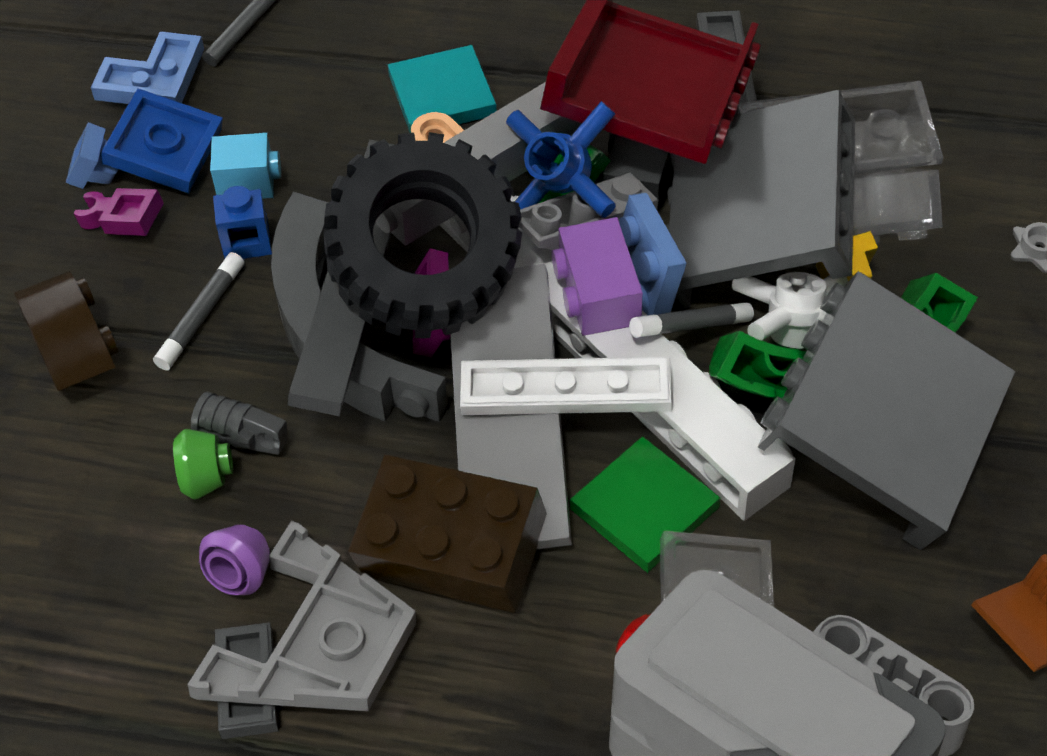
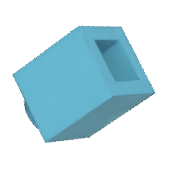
(244, 162)

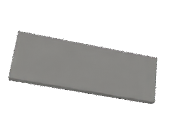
(515, 446)

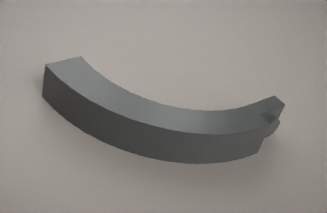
(297, 276)

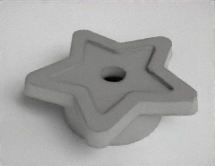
(1027, 239)

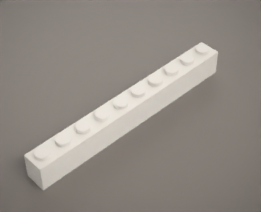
(704, 423)

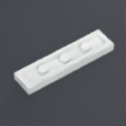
(565, 386)

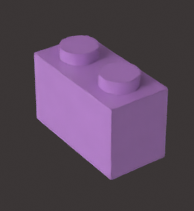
(598, 276)

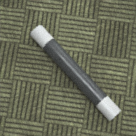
(198, 311)
(691, 319)

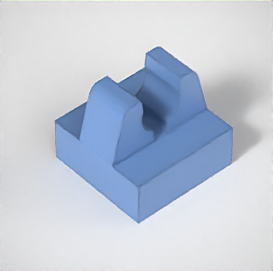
(87, 159)

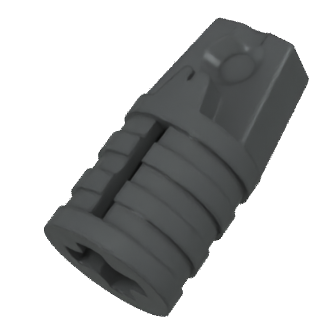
(239, 424)

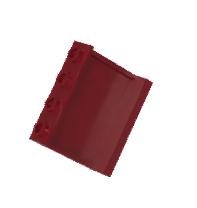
(658, 76)

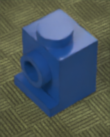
(242, 211)

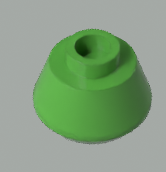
(200, 462)

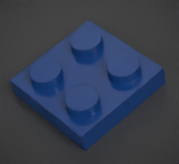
(162, 140)

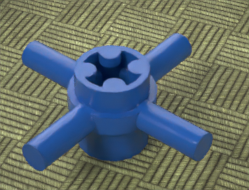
(577, 166)

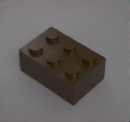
(449, 533)

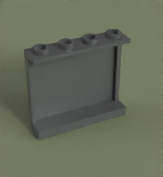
(769, 196)
(890, 404)

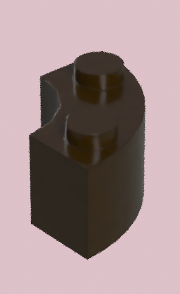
(66, 329)

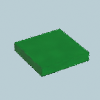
(641, 499)

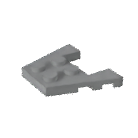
(333, 647)

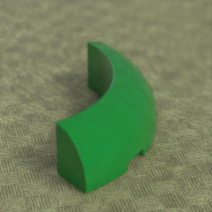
(761, 365)

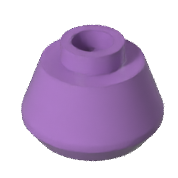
(234, 559)

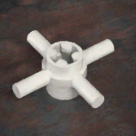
(792, 305)

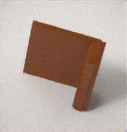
(1021, 615)

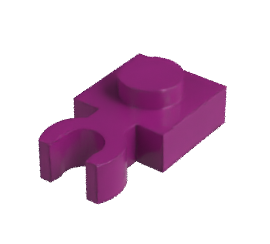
(123, 213)

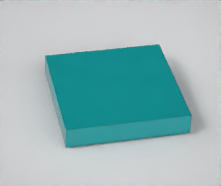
(442, 83)

